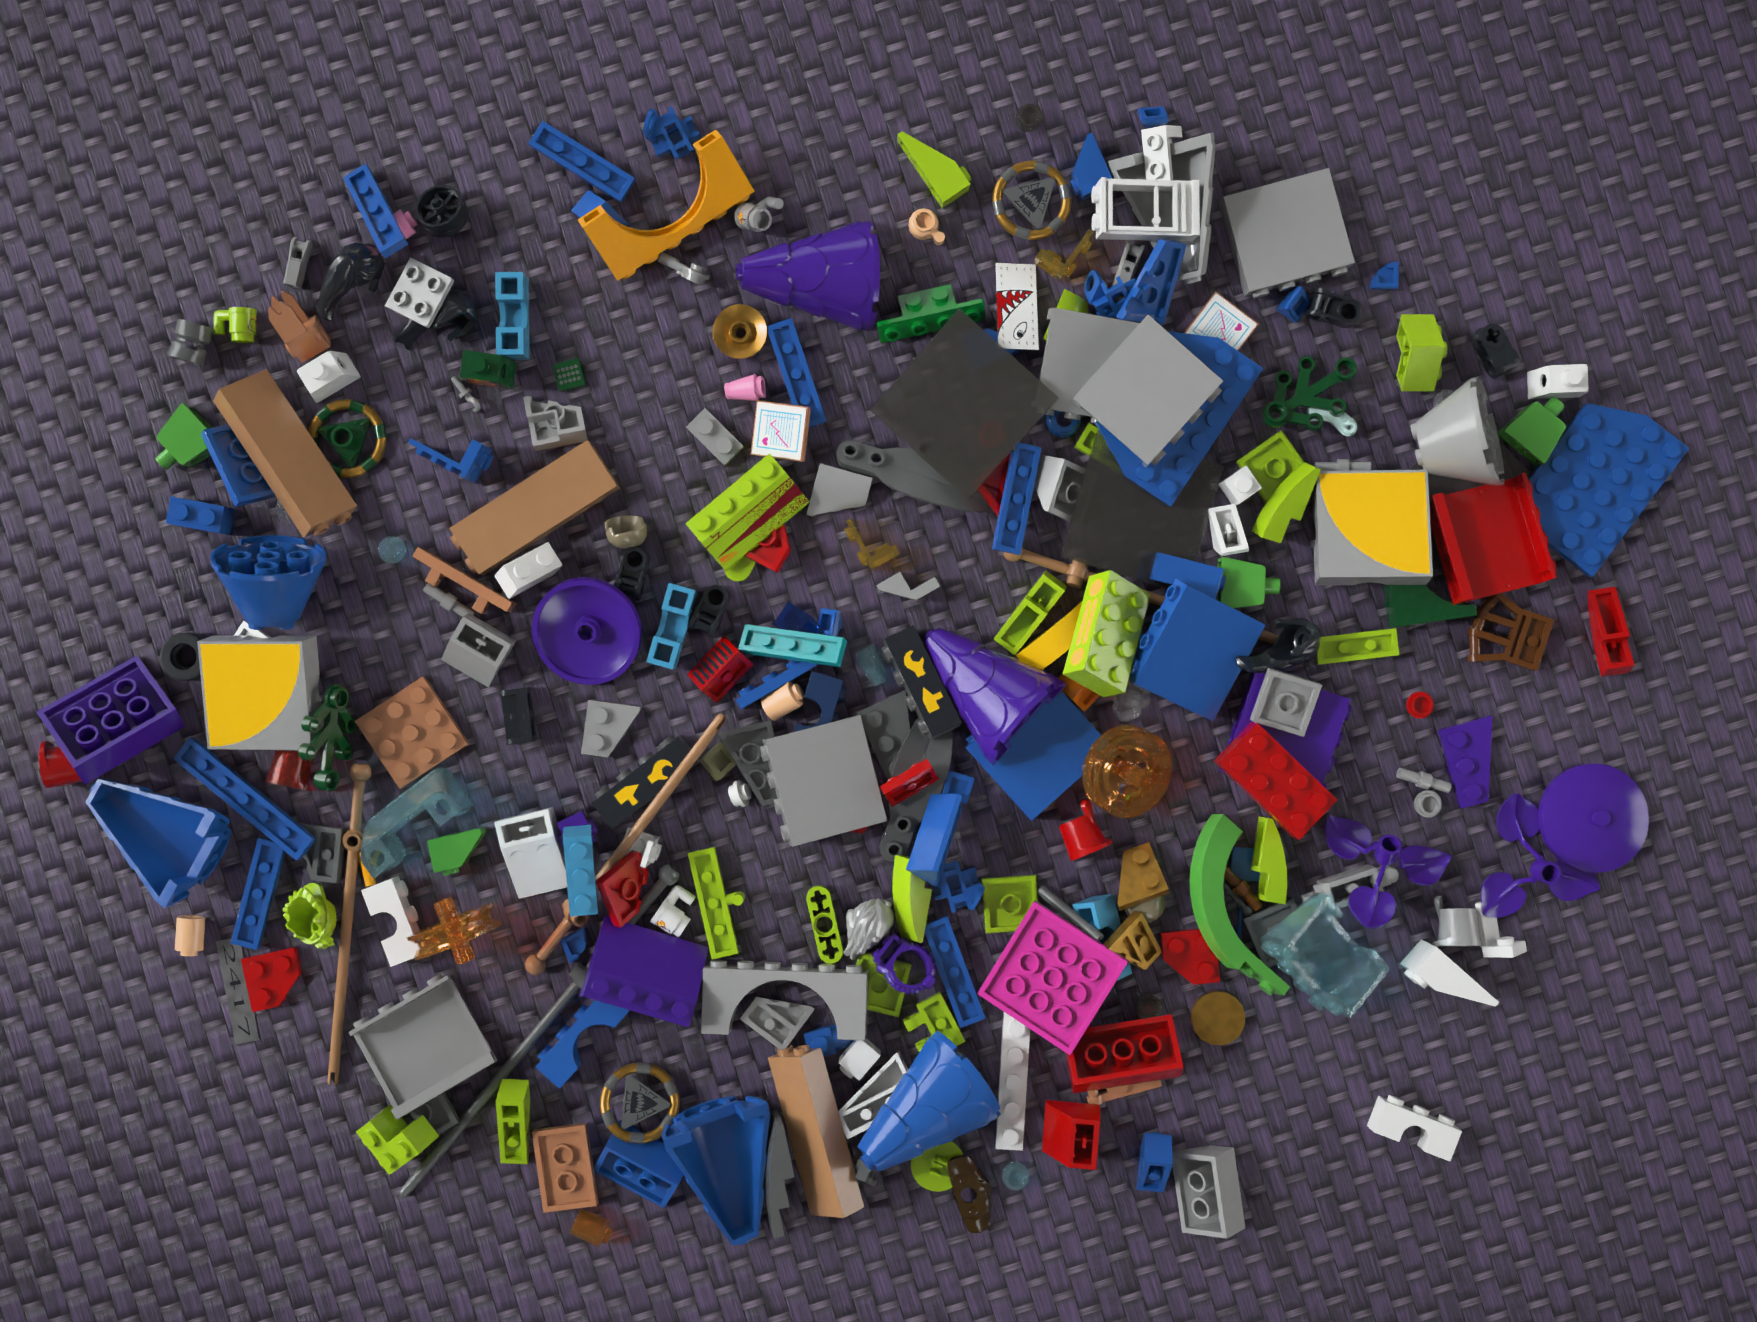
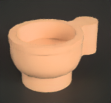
(924, 225)

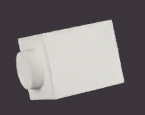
(1240, 485)
(858, 1058)

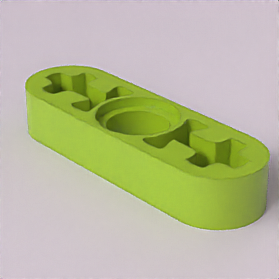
(822, 945)

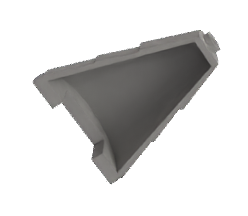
(1190, 161)

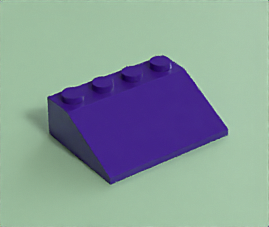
(111, 719)
(645, 972)

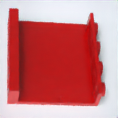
(1490, 539)

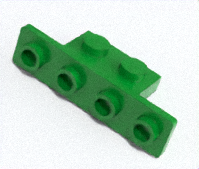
(926, 313)

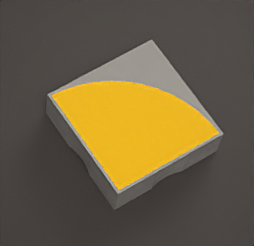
(1372, 527)
(259, 690)

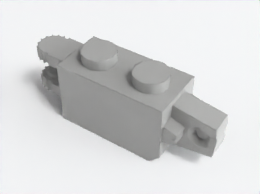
(1341, 885)

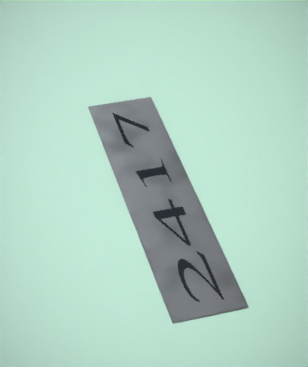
(238, 1001)

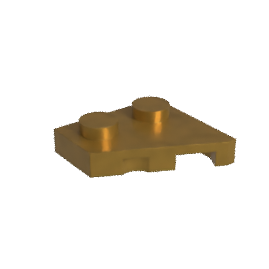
(1140, 877)
(1135, 941)

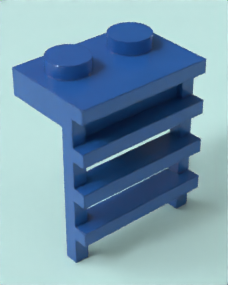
(474, 461)

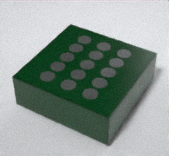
(569, 375)

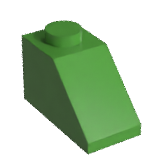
(454, 850)

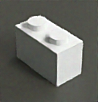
(528, 570)

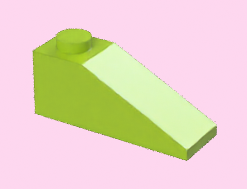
(938, 171)
(513, 1120)

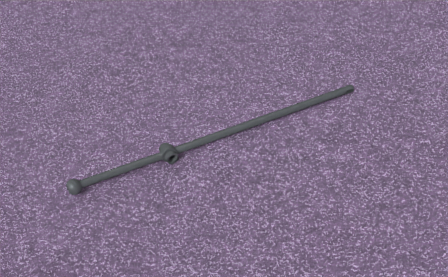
(667, 876)

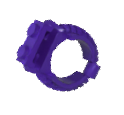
(885, 963)

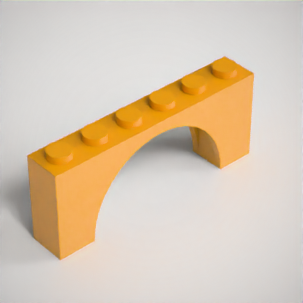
(719, 189)

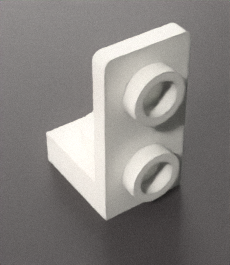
(1157, 151)
(648, 847)
(1492, 943)

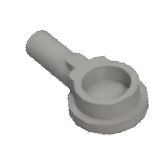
(694, 273)

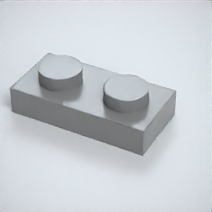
(714, 436)

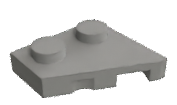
(606, 726)
(776, 1019)

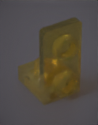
(1051, 261)
(882, 553)

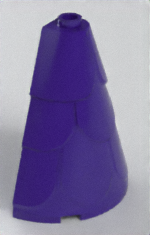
(822, 274)
(989, 688)

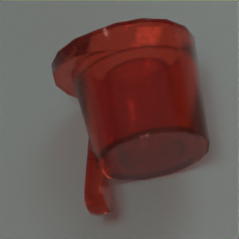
(290, 770)

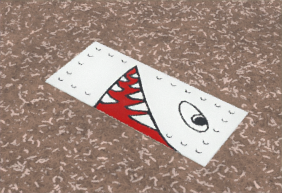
(1017, 306)

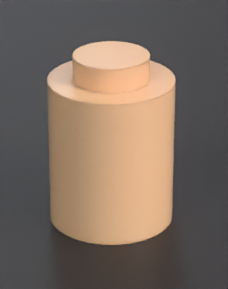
(782, 700)
(190, 934)

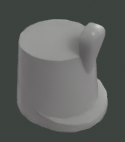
(1456, 926)

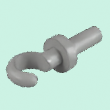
(465, 393)

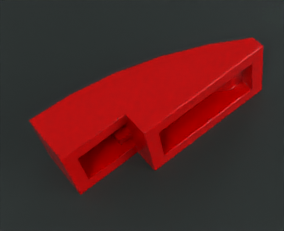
(1609, 632)

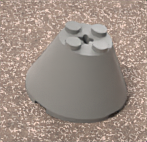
(1460, 437)

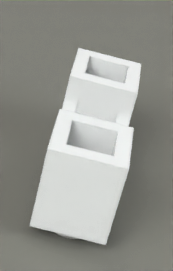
(391, 897)
(1392, 1118)

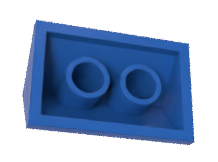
(935, 837)

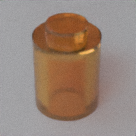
(591, 1228)

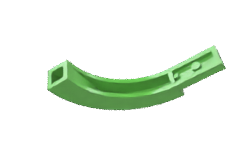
(1209, 907)

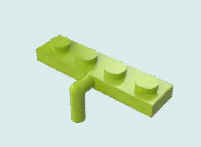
(714, 902)

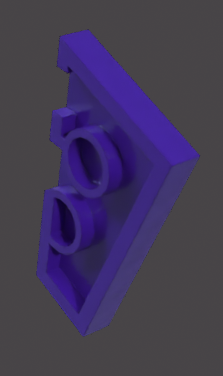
(1468, 759)

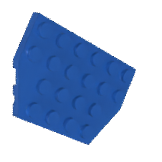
(1178, 464)
(1601, 481)

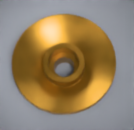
(736, 318)

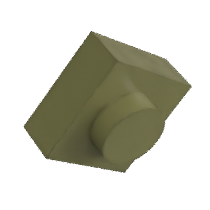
(718, 761)

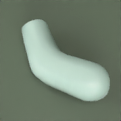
(1345, 424)

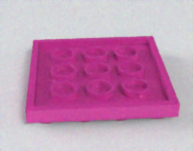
(1052, 977)

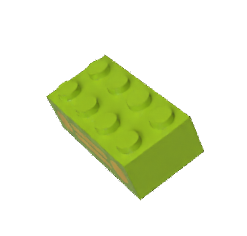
(1106, 634)

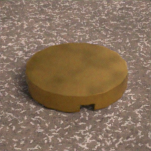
(1217, 1017)

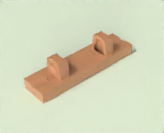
(441, 568)

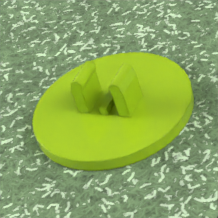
(931, 1168)

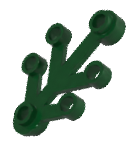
(1307, 396)
(334, 705)

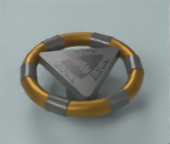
(1031, 200)
(639, 1102)

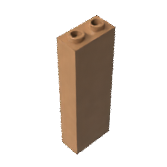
(285, 453)
(533, 508)
(815, 1131)

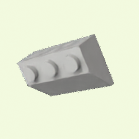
(1208, 1191)

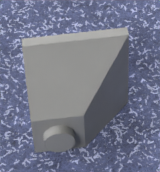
(1058, 485)

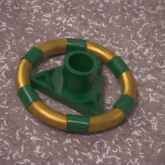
(350, 436)

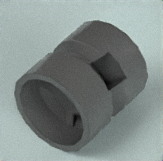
(193, 333)

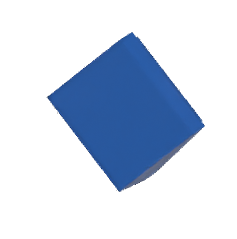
(1294, 304)

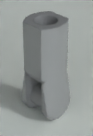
(296, 267)
(1128, 269)

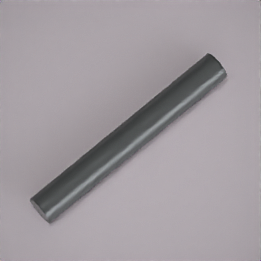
(1069, 913)

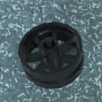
(446, 223)

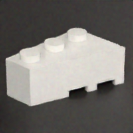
(865, 1104)

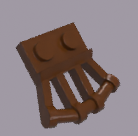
(1526, 636)

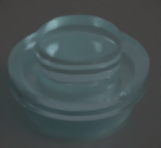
(392, 550)
(1015, 1176)

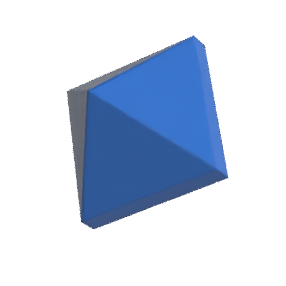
(1153, 116)
(830, 621)

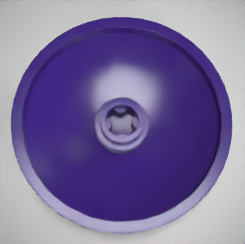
(586, 631)
(1593, 818)

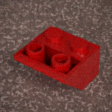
(1072, 1133)

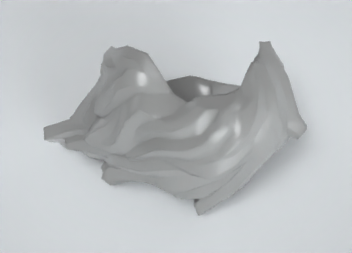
(867, 926)

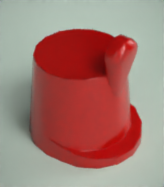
(55, 767)
(1083, 834)

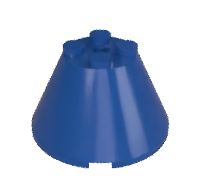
(269, 577)

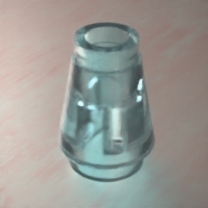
(871, 663)

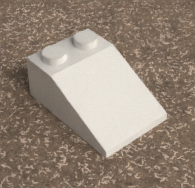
(1432, 968)

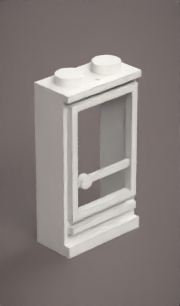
(1184, 210)

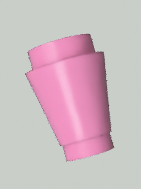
(746, 388)

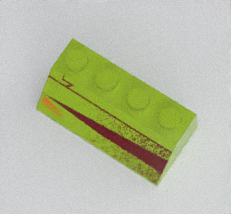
(747, 512)

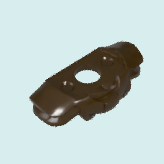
(964, 1175)

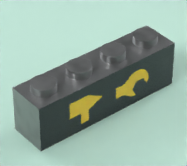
(921, 683)
(643, 783)

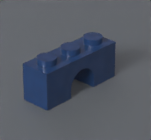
(826, 692)

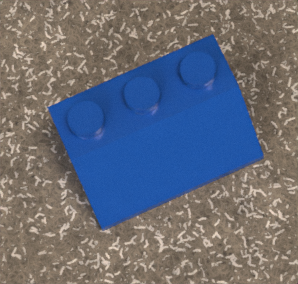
(640, 1168)

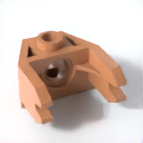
(302, 335)

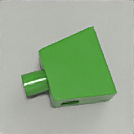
(1535, 430)
(183, 438)
(1245, 583)

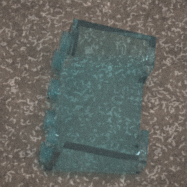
(381, 846)
(1324, 957)

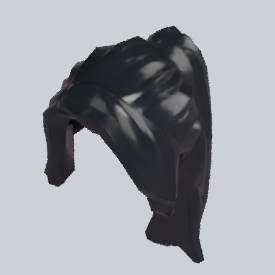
(351, 268)
(455, 309)
(1293, 648)

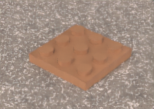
(412, 732)

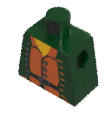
(486, 369)

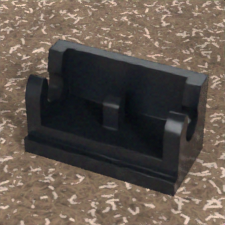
(518, 715)

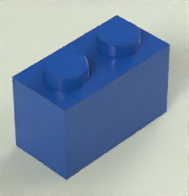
(200, 515)

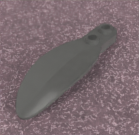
(908, 474)
(914, 750)

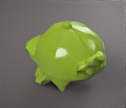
(311, 916)

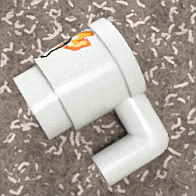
(669, 916)

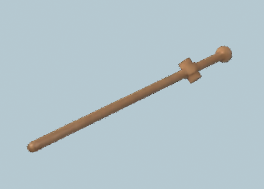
(1078, 573)
(359, 773)
(536, 963)

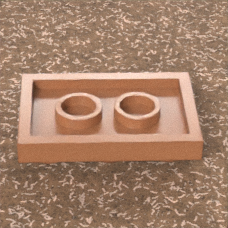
(565, 1167)

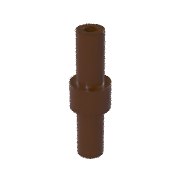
(1242, 889)

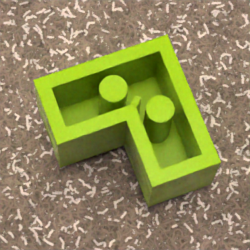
(1421, 352)
(395, 1141)

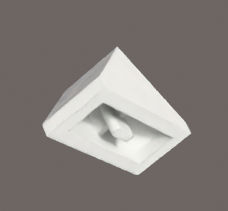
(1227, 530)

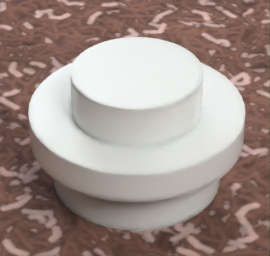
(739, 793)

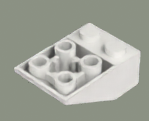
(533, 852)

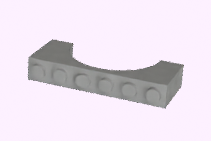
(841, 989)

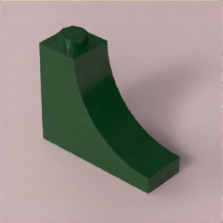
(1419, 605)

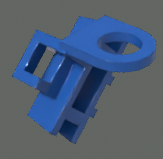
(672, 138)
(1103, 298)
(958, 881)

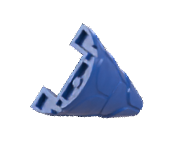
(160, 836)
(929, 1107)
(724, 1160)

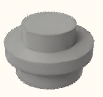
(1427, 803)

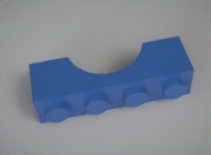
(562, 1059)

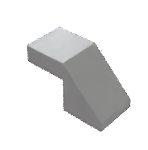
(897, 586)

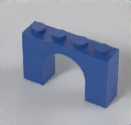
(1197, 575)

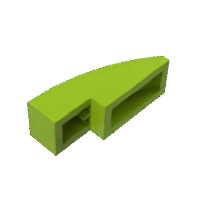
(1286, 503)
(1030, 612)
(1270, 861)
(910, 900)

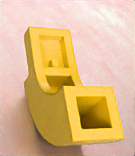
(1052, 642)

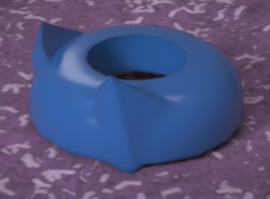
(1059, 431)

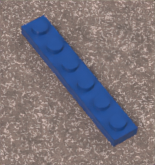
(245, 798)

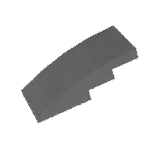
(777, 1170)

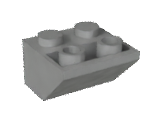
(477, 649)

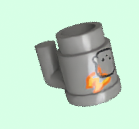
(757, 216)

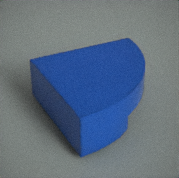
(1386, 278)
(574, 944)

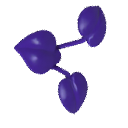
(1500, 892)
(1369, 905)

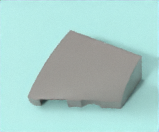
(554, 424)
(838, 490)

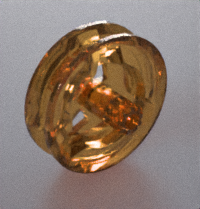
(1106, 770)
(454, 931)

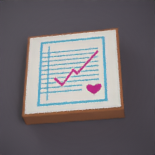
(1223, 320)
(780, 430)

